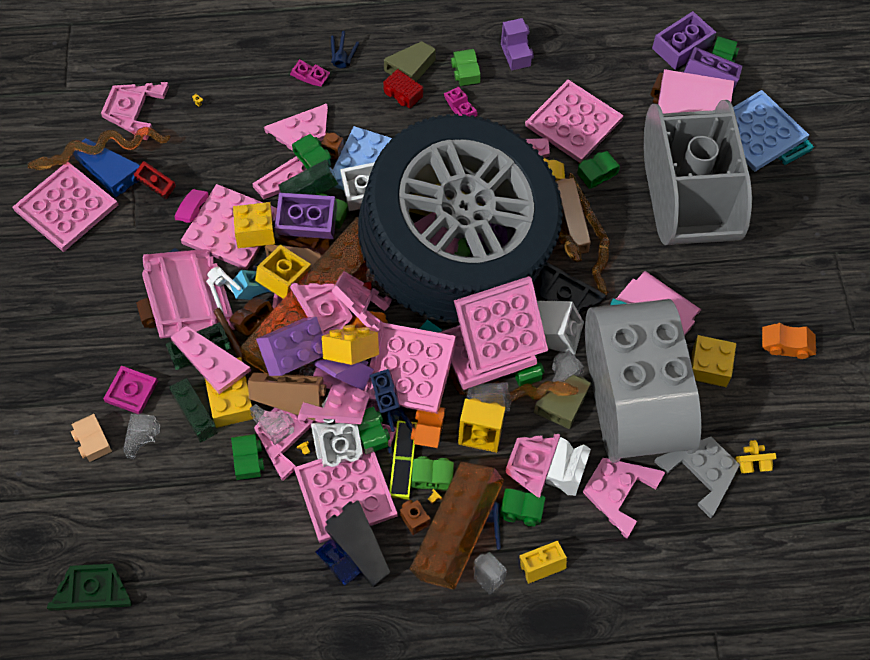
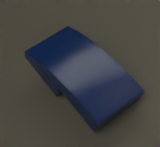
(385, 390)

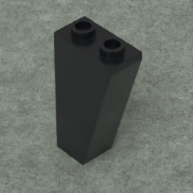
(356, 538)

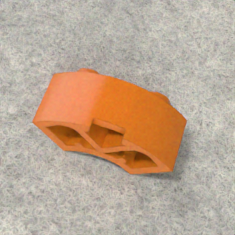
(789, 341)
(428, 428)

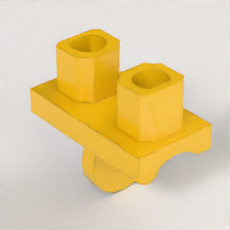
(746, 462)

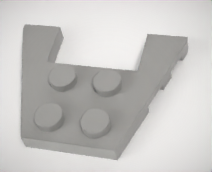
(710, 465)

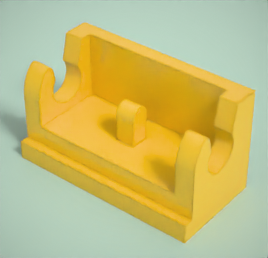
(543, 561)

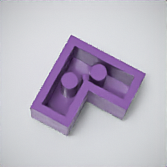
(515, 44)

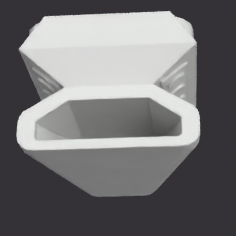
(336, 442)
(567, 467)

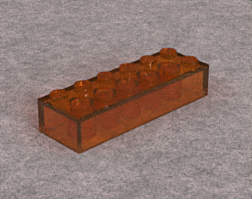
(457, 525)

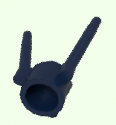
(340, 58)
(392, 416)
(494, 517)

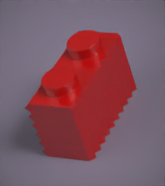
(403, 89)
(154, 180)

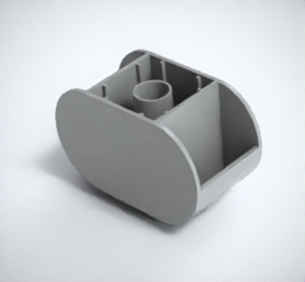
(697, 175)
(642, 379)

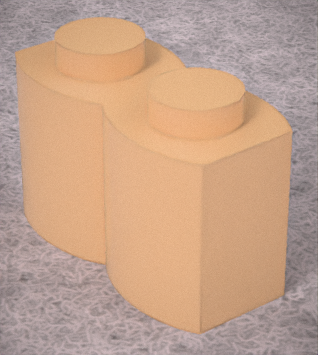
(91, 438)

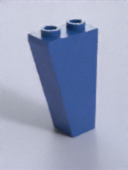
(109, 168)

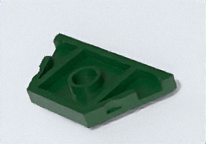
(90, 588)

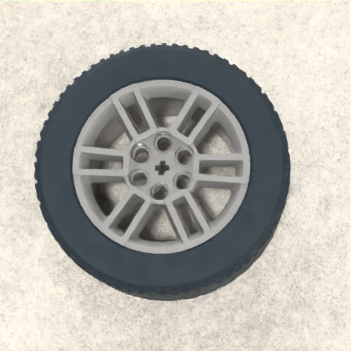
(493, 170)

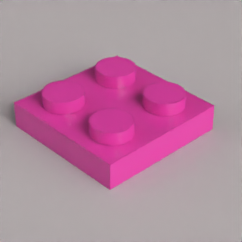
(130, 390)

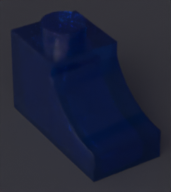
(338, 562)

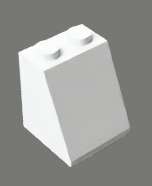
(561, 325)

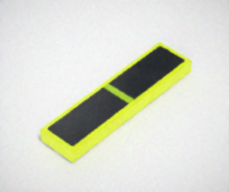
(402, 462)

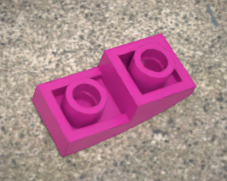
(309, 74)
(459, 102)
(190, 206)

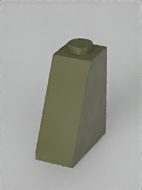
(411, 61)
(563, 408)

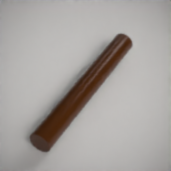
(231, 337)

